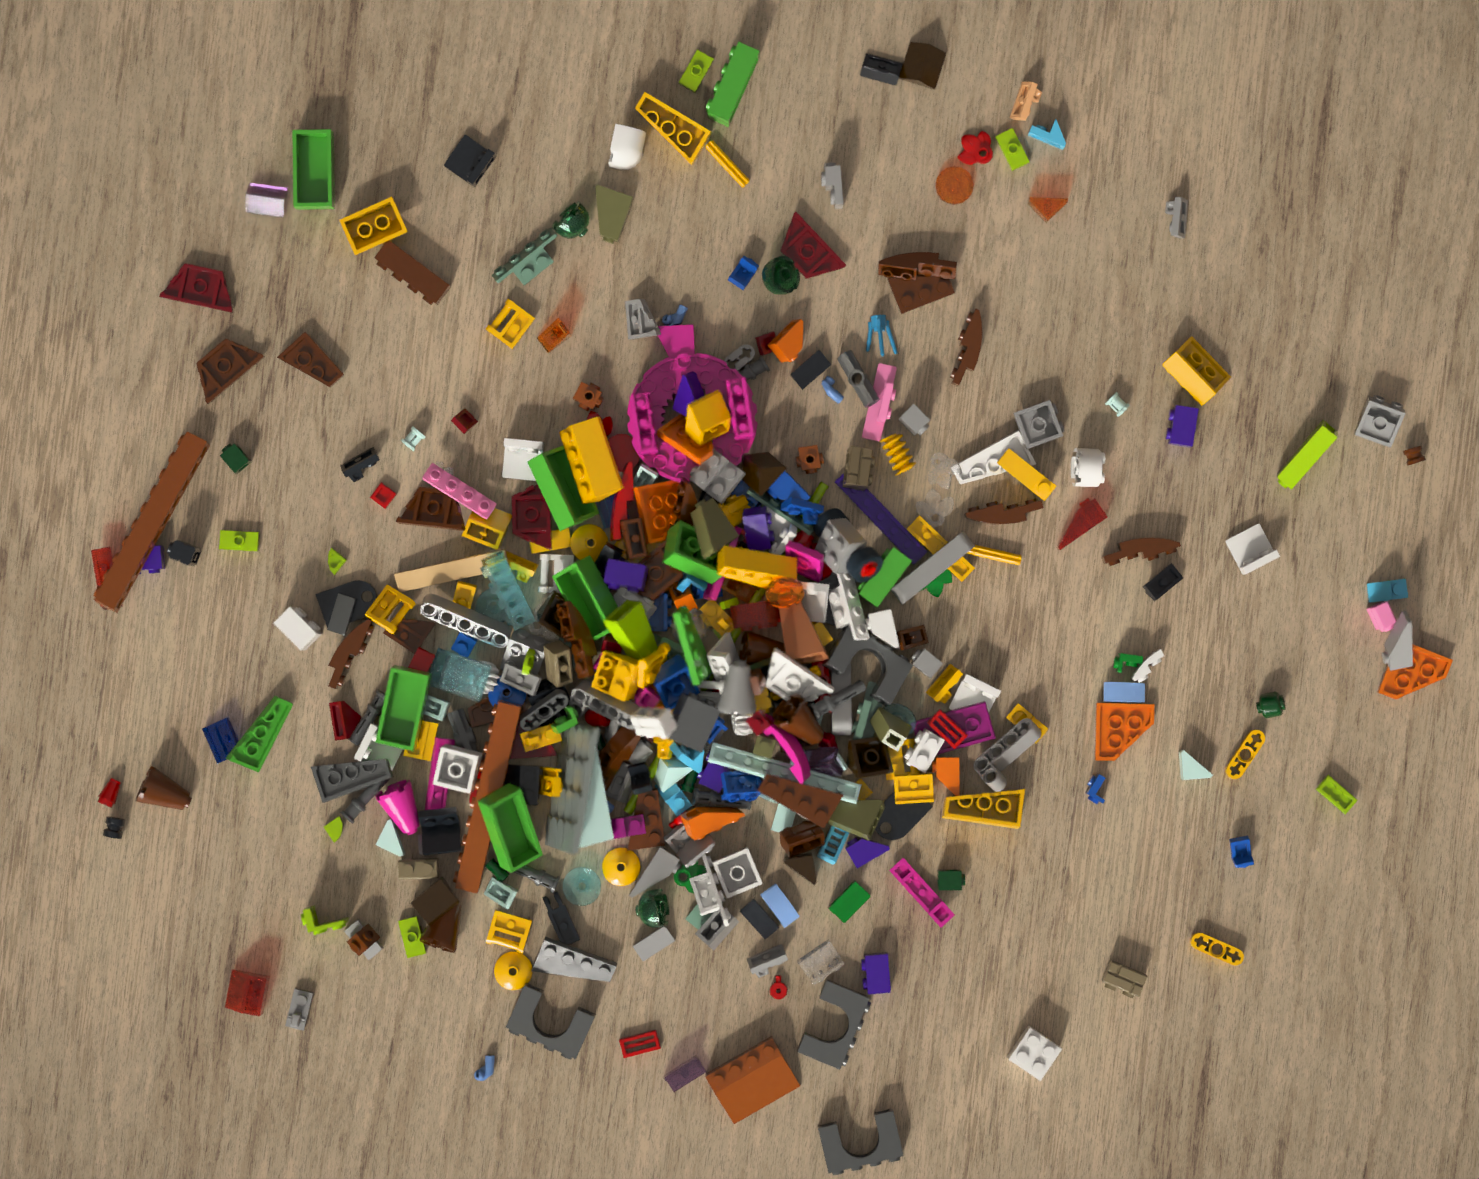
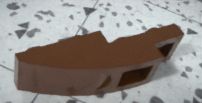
(914, 263)
(971, 340)
(685, 502)
(995, 512)
(1147, 547)
(576, 630)
(351, 645)
(615, 752)

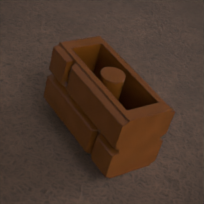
(633, 538)
(801, 838)

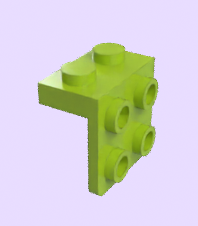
(310, 919)

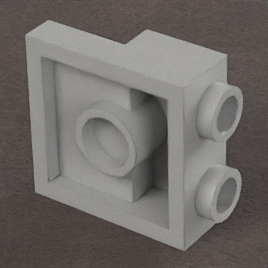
(832, 181)
(1380, 420)
(1039, 424)
(717, 476)

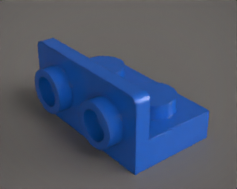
(660, 620)
(739, 786)

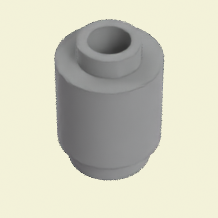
(642, 752)

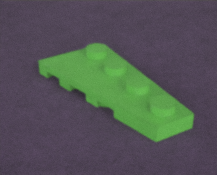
(692, 646)
(259, 738)

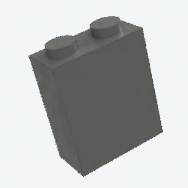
(693, 721)

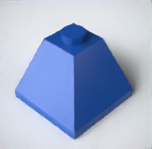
(787, 487)
(673, 680)

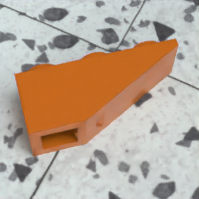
(704, 820)

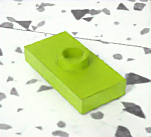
(696, 71)
(1012, 149)
(239, 540)
(1336, 794)
(411, 935)

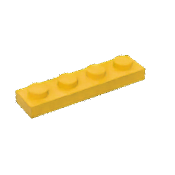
(934, 542)

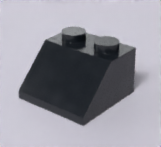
(527, 779)

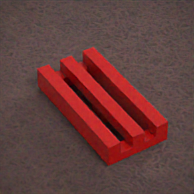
(944, 736)
(637, 1036)

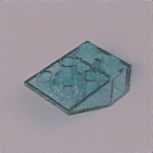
(459, 674)

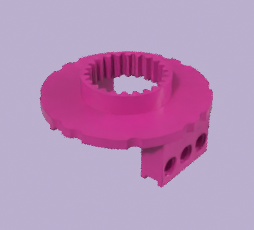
(661, 384)

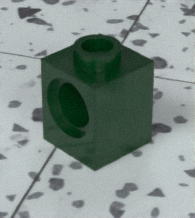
(235, 458)
(950, 879)

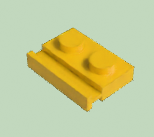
(425, 742)
(550, 782)
(913, 788)

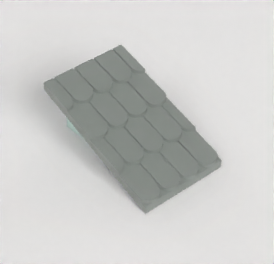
(581, 811)

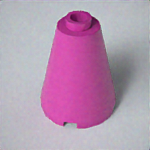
(400, 806)

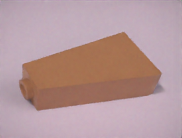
(800, 636)

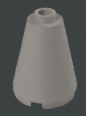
(737, 690)

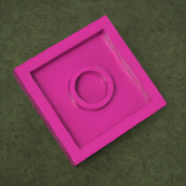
(808, 561)

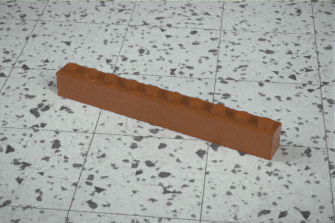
(151, 522)
(493, 776)

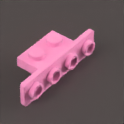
(880, 411)
(459, 491)

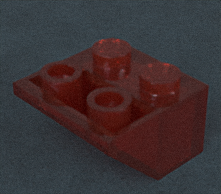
(247, 992)

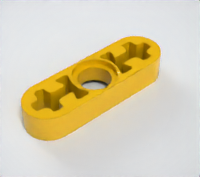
(1248, 739)
(1227, 959)

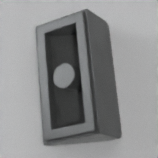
(342, 614)

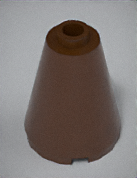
(758, 647)
(798, 719)
(162, 791)
(444, 931)

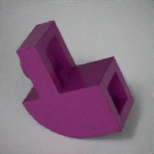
(628, 826)

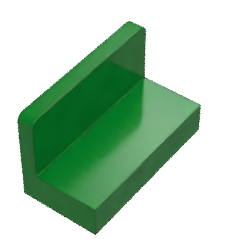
(849, 901)

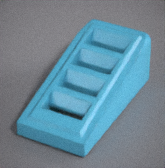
(832, 860)

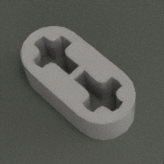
(737, 353)

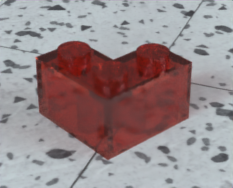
(754, 614)

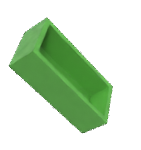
(733, 84)
(313, 169)
(560, 489)
(588, 593)
(403, 707)
(510, 827)

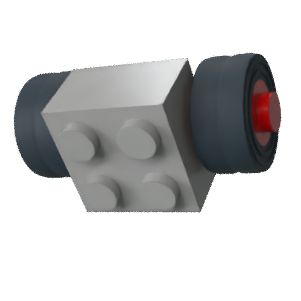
(845, 547)

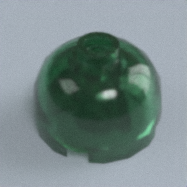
(573, 221)
(780, 276)
(653, 908)

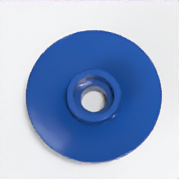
(515, 696)

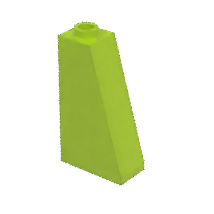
(1307, 455)
(632, 629)

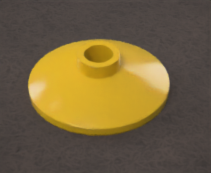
(579, 541)
(628, 859)
(520, 963)

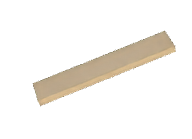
(441, 572)

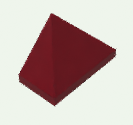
(343, 719)

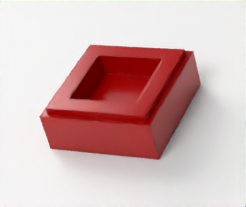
(383, 495)

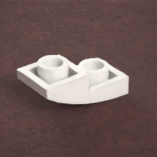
(1142, 670)

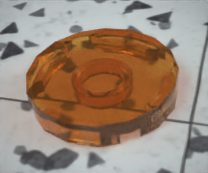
(954, 185)
(784, 592)

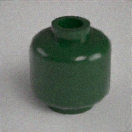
(1271, 704)

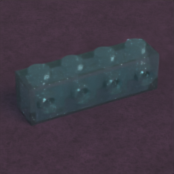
(508, 590)

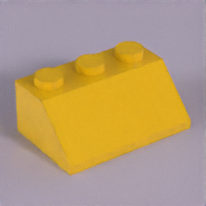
(373, 225)
(1196, 371)

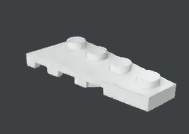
(985, 461)

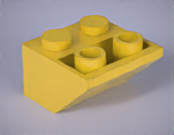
(707, 418)
(490, 530)
(617, 675)

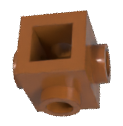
(581, 393)
(809, 451)

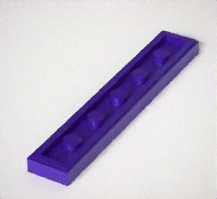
(885, 522)

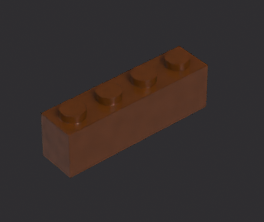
(411, 271)

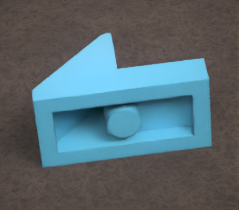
(1052, 138)
(1387, 590)
(688, 756)
(675, 799)

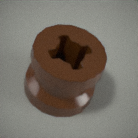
(1414, 455)

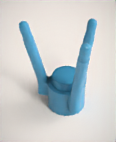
(879, 323)

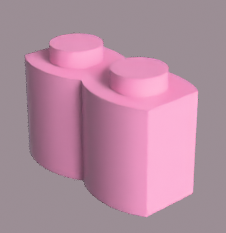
(1382, 616)

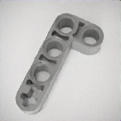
(586, 697)
(841, 716)
(1005, 752)

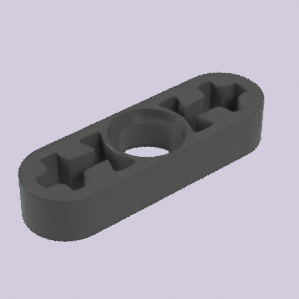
(545, 702)

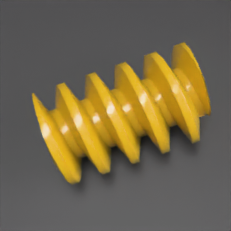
(898, 453)

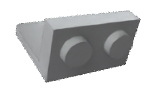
(518, 646)
(686, 848)

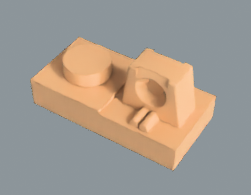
(1027, 94)

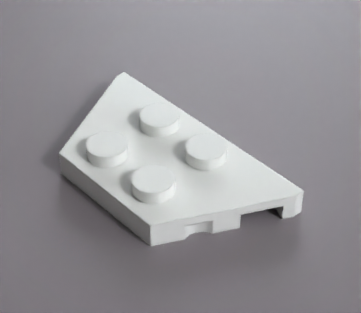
(790, 677)

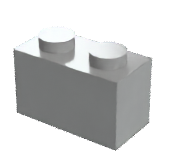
(915, 420)
(925, 662)
(714, 929)

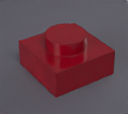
(762, 342)
(464, 421)
(611, 645)
(759, 722)
(828, 740)

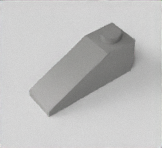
(1398, 645)
(658, 869)

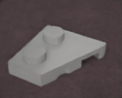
(640, 320)

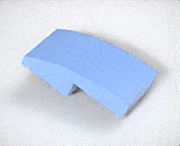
(1124, 692)
(779, 905)

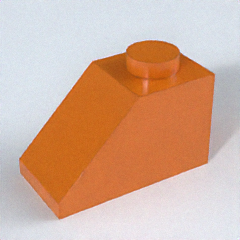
(788, 342)
(682, 598)
(947, 771)

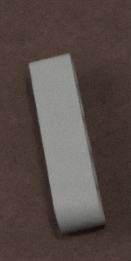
(932, 567)
(460, 613)

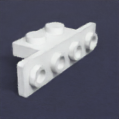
(847, 607)
(706, 892)

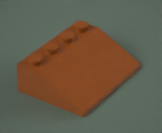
(752, 1080)

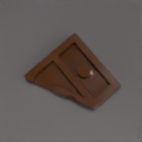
(411, 633)

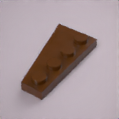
(806, 800)

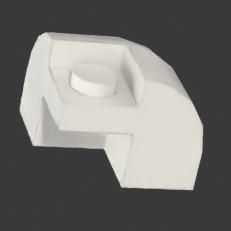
(626, 147)

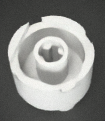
(1087, 467)

